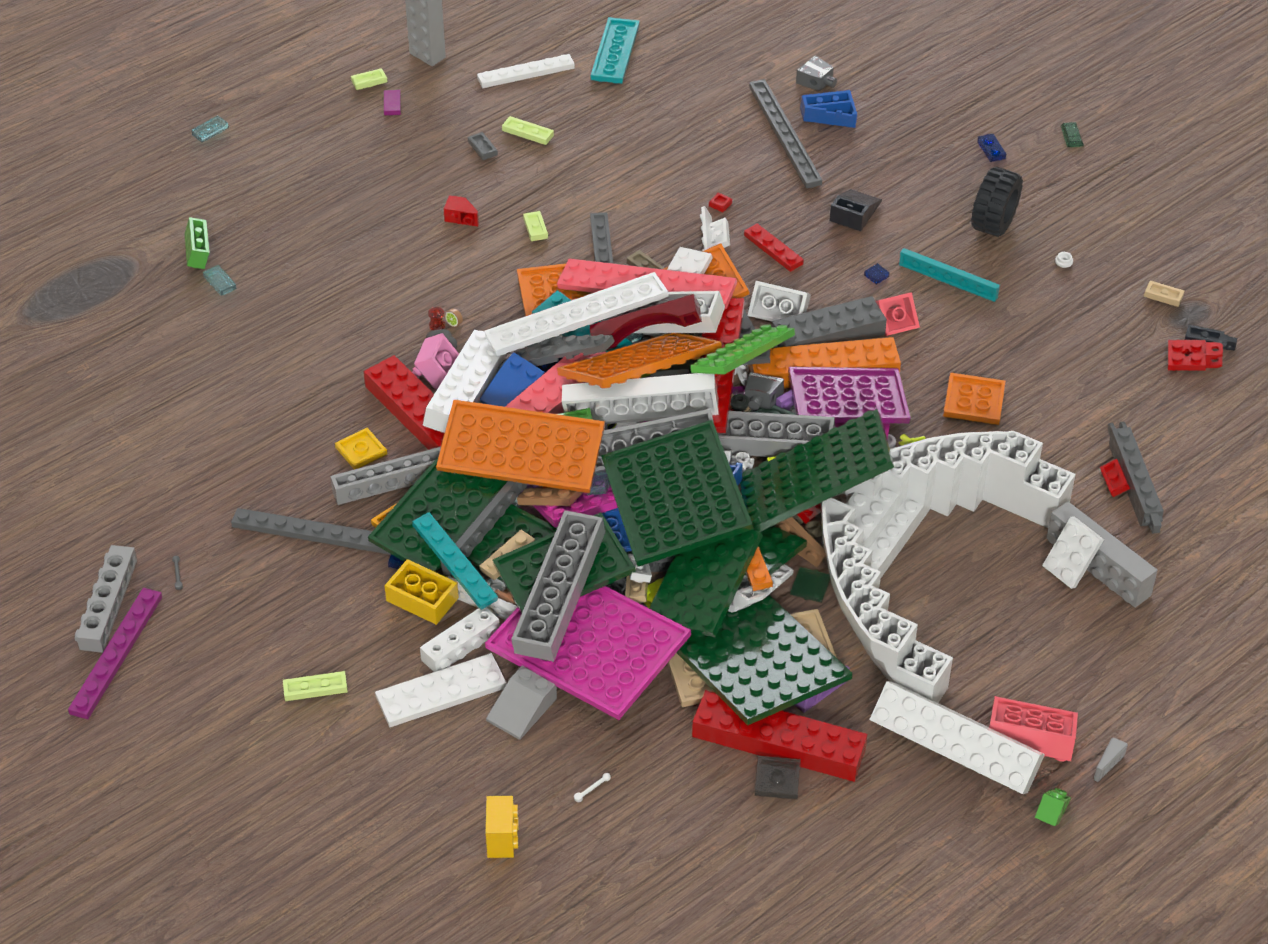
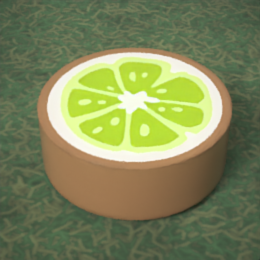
(453, 317)

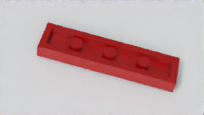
(773, 247)

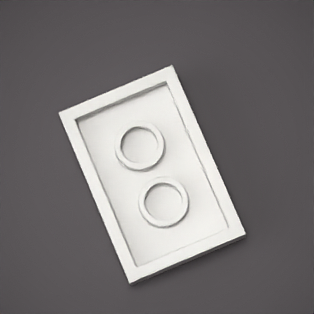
(1073, 552)

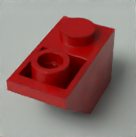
(460, 211)

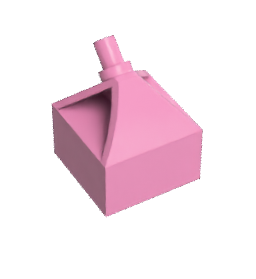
(435, 359)

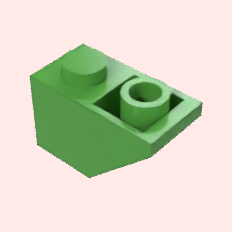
(1053, 806)

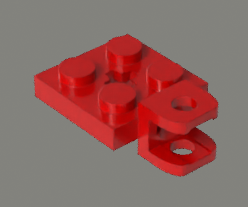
(1199, 356)

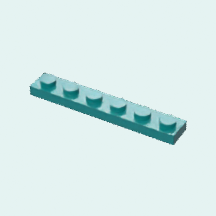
(949, 274)
(455, 561)

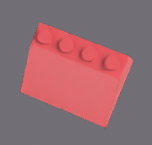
(1037, 726)

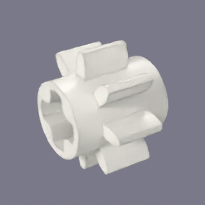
(743, 457)

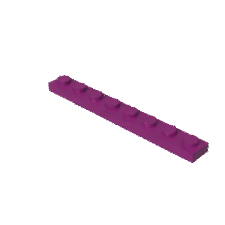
(115, 653)

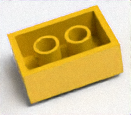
(421, 591)

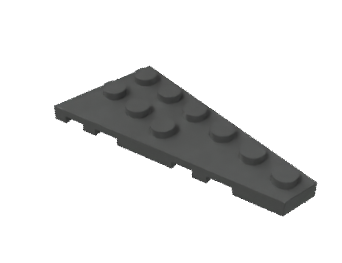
(556, 347)

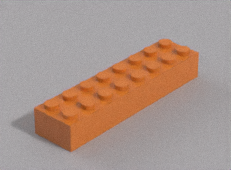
(846, 354)

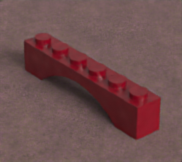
(681, 311)

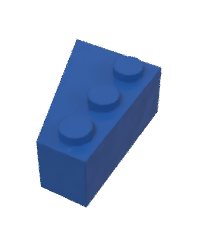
(829, 108)

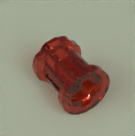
(436, 318)

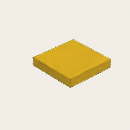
(361, 448)

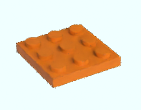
(974, 398)

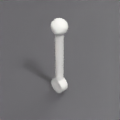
(579, 796)

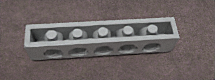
(381, 476)
(106, 599)

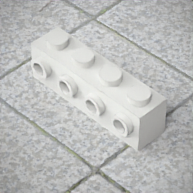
(459, 639)

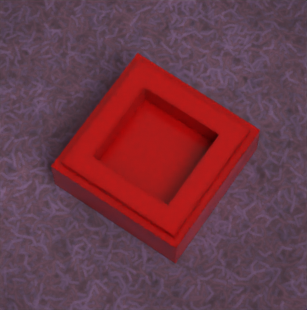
(720, 202)

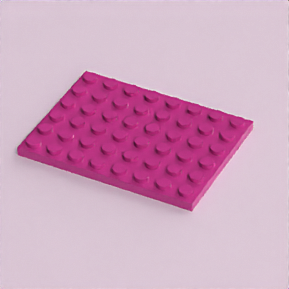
(606, 652)

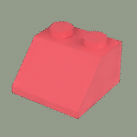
(899, 313)

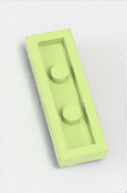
(528, 130)
(315, 686)

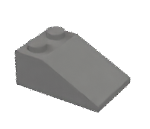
(522, 702)

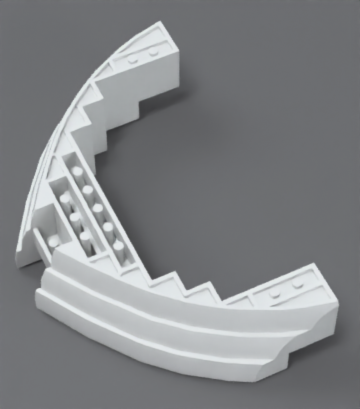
(887, 509)

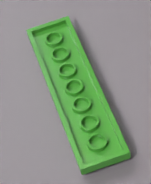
(742, 350)

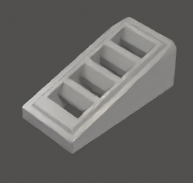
(1113, 754)

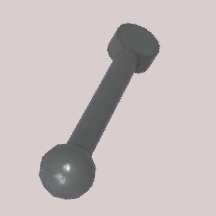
(178, 585)

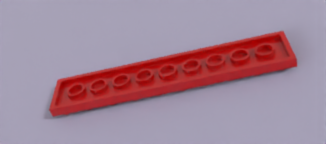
(727, 331)

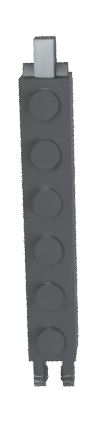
(1142, 491)

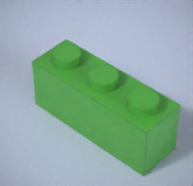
(196, 243)

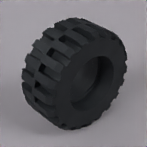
(996, 201)

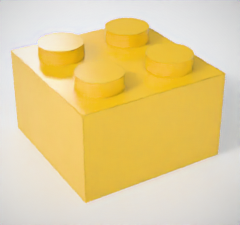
(501, 827)

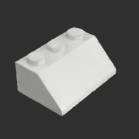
(776, 302)

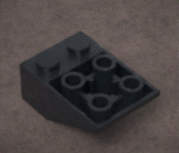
(853, 209)

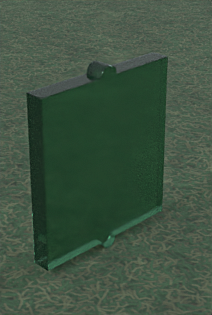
(810, 584)

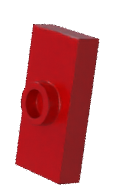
(1115, 478)

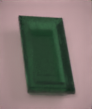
(1072, 134)

